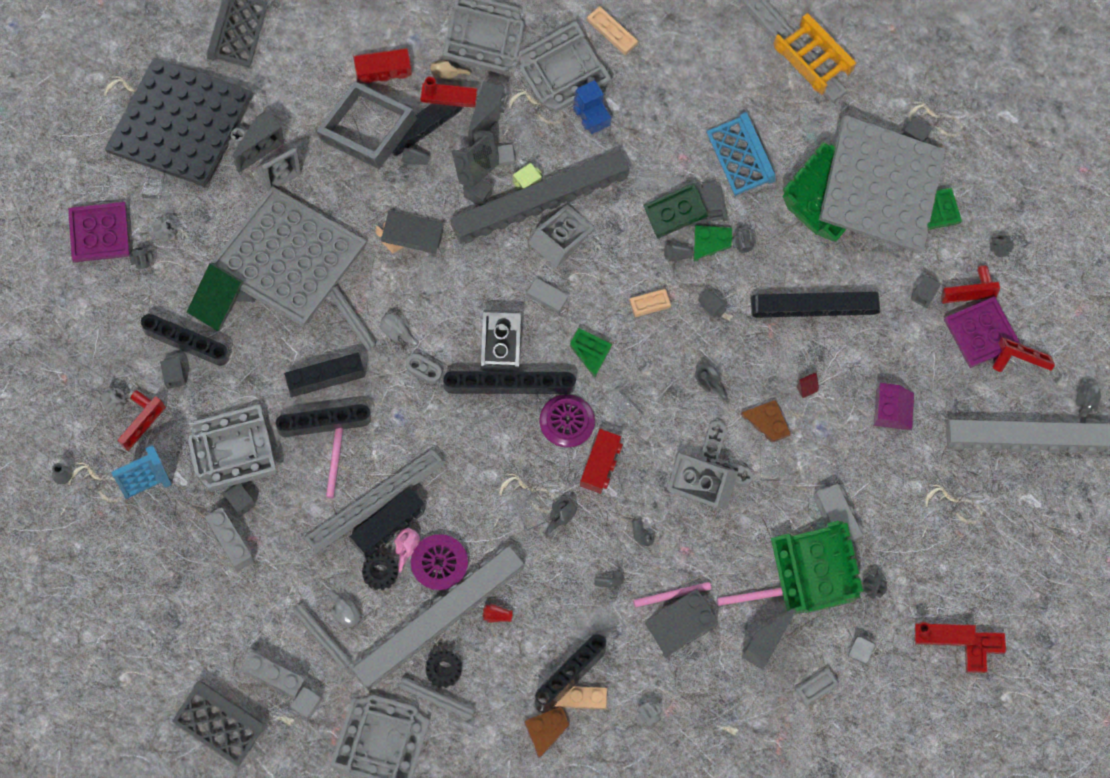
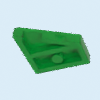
(945, 210)
(711, 240)
(590, 350)

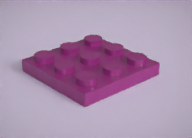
(98, 232)
(980, 330)

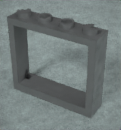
(354, 149)

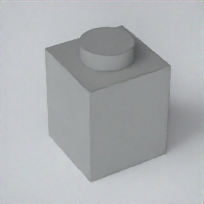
(306, 703)

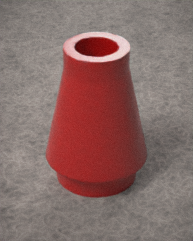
(494, 613)

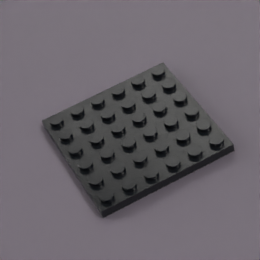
(179, 122)

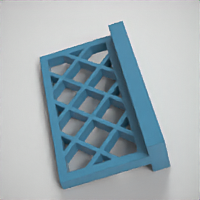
(756, 149)
(141, 474)

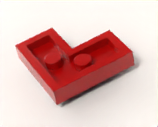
(985, 644)

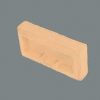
(650, 303)

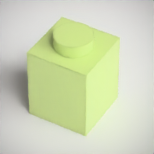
(527, 177)

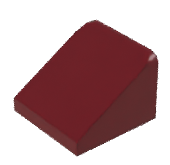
(808, 385)

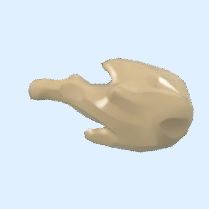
(443, 70)

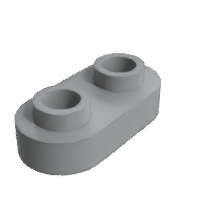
(424, 368)

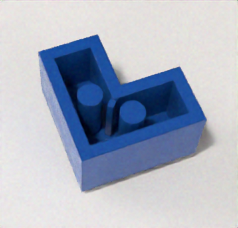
(590, 107)

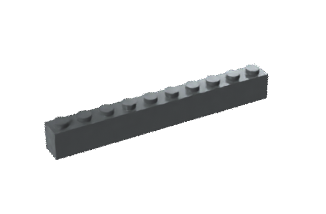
(539, 197)

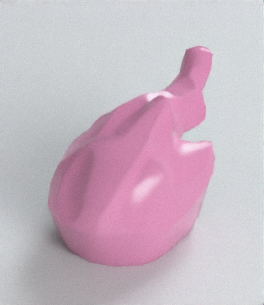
(405, 544)

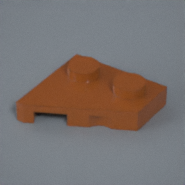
(768, 420)
(546, 729)

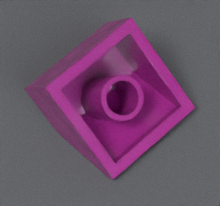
(893, 407)

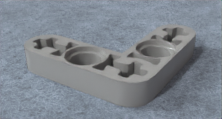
(710, 434)

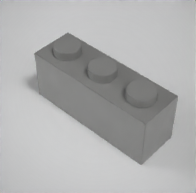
(834, 508)
(229, 539)
(273, 675)

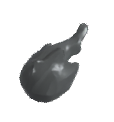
(707, 377)
(1089, 397)
(562, 512)

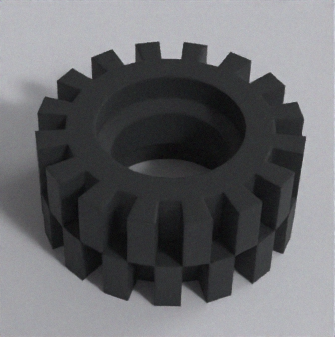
(385, 582)
(443, 656)

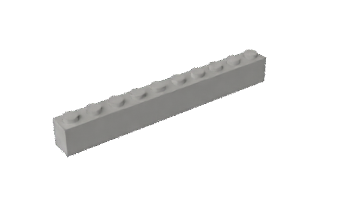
(1028, 436)
(438, 618)

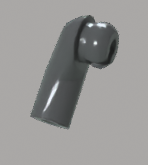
(640, 536)
(609, 582)

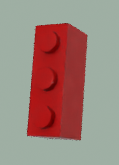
(382, 66)
(601, 461)

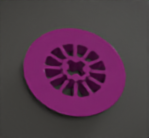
(563, 439)
(433, 542)

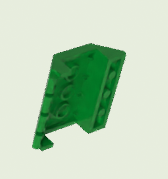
(807, 192)
(817, 568)

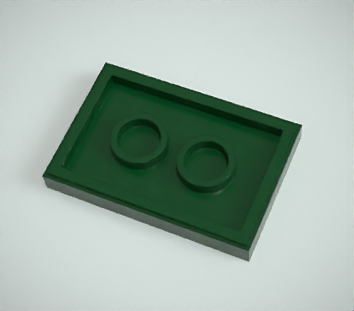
(675, 210)
(214, 296)

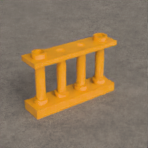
(825, 42)

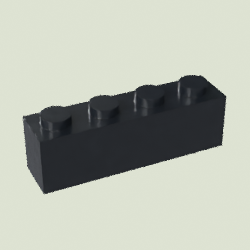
(324, 374)
(387, 522)

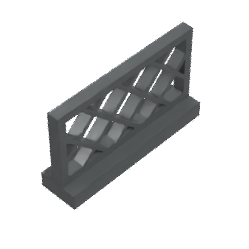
(221, 28)
(228, 707)

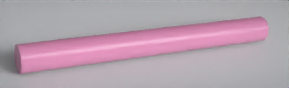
(334, 463)
(671, 594)
(749, 596)

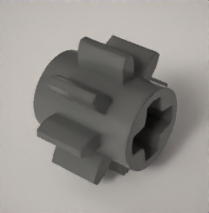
(744, 241)
(1001, 245)
(141, 257)
(875, 586)

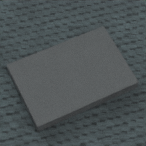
(412, 232)

